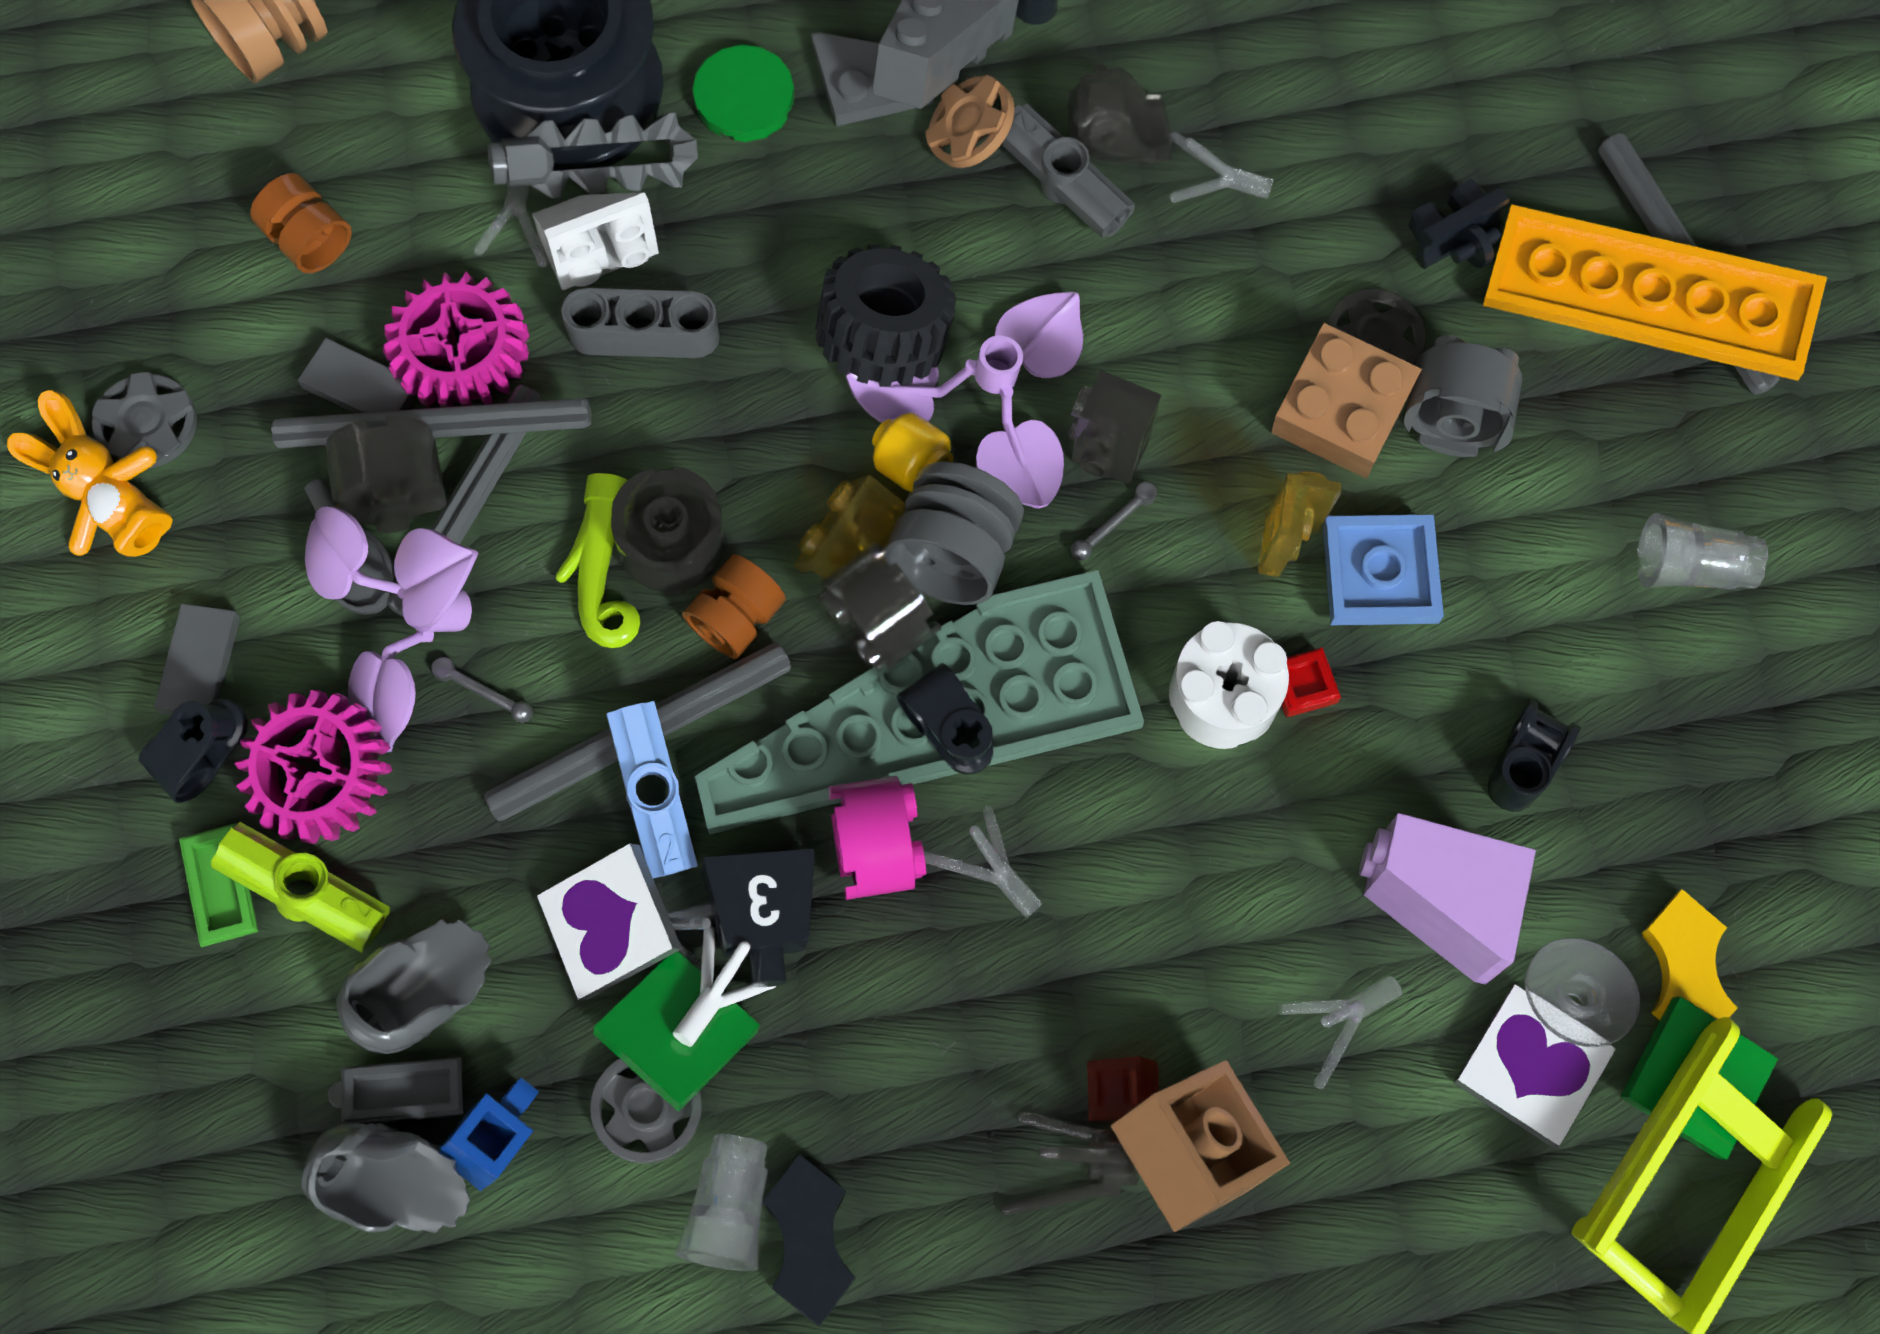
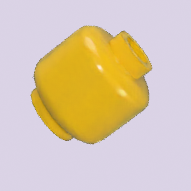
(907, 446)

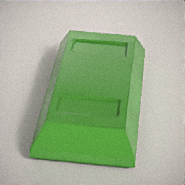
(219, 904)

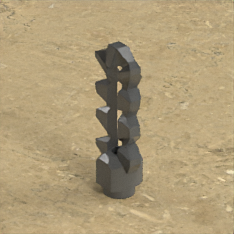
(530, 158)

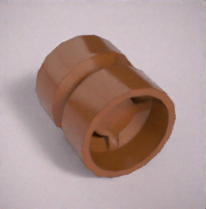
(301, 224)
(735, 604)

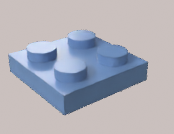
(1382, 570)

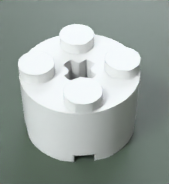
(1232, 655)

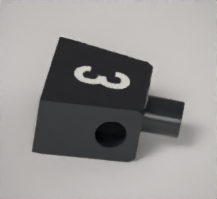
(763, 903)

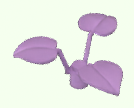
(1048, 341)
(430, 583)

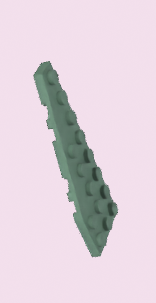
(1032, 661)

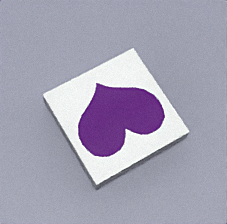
(609, 922)
(1531, 1071)

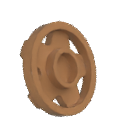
(967, 117)

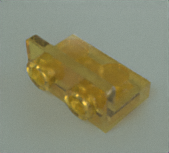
(858, 516)
(1292, 516)

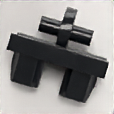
(1464, 234)

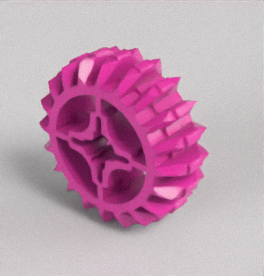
(428, 332)
(304, 788)

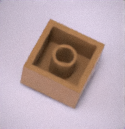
(1345, 400)
(1199, 1144)

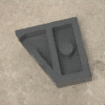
(848, 78)

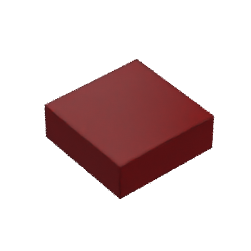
(1310, 683)

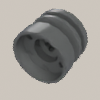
(955, 532)

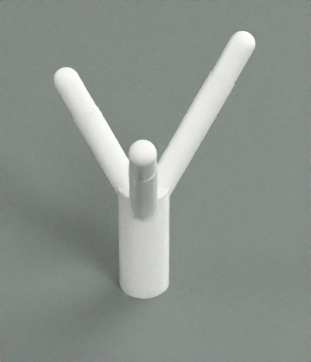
(711, 993)

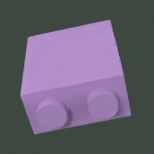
(1451, 891)

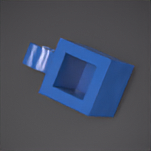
(490, 1135)

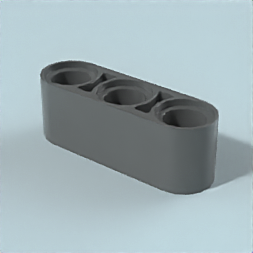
(622, 307)

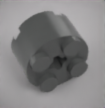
(1464, 397)

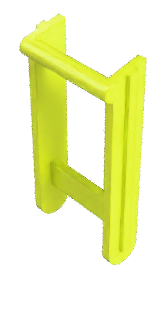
(1779, 1149)

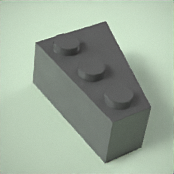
(933, 42)

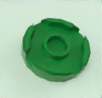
(743, 93)

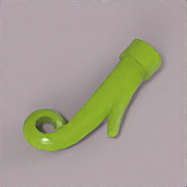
(592, 556)

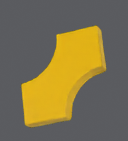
(1686, 947)

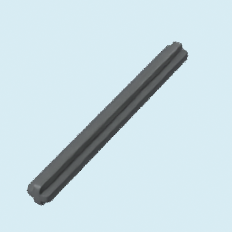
(1659, 218)
(444, 421)
(673, 714)

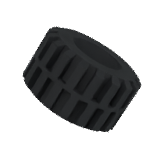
(884, 315)

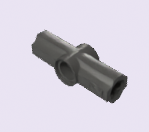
(1083, 191)

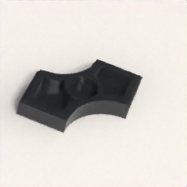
(811, 1269)

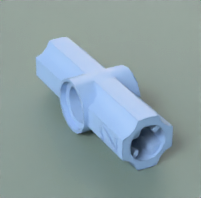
(641, 753)

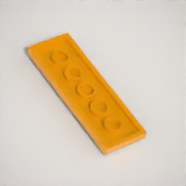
(1656, 292)

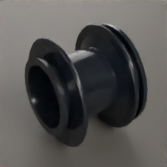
(564, 78)

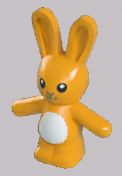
(87, 474)

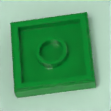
(644, 1025)
(1676, 1033)

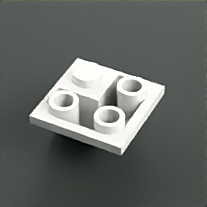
(596, 236)

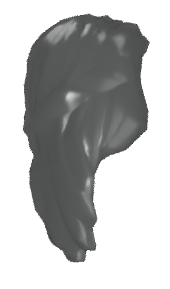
(412, 986)
(383, 1179)

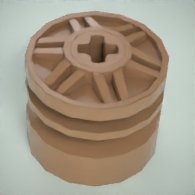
(250, 30)

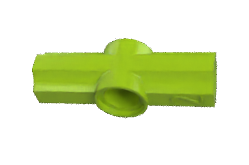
(270, 867)

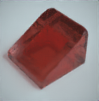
(1119, 1086)

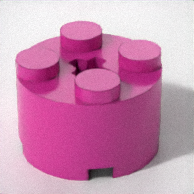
(875, 836)

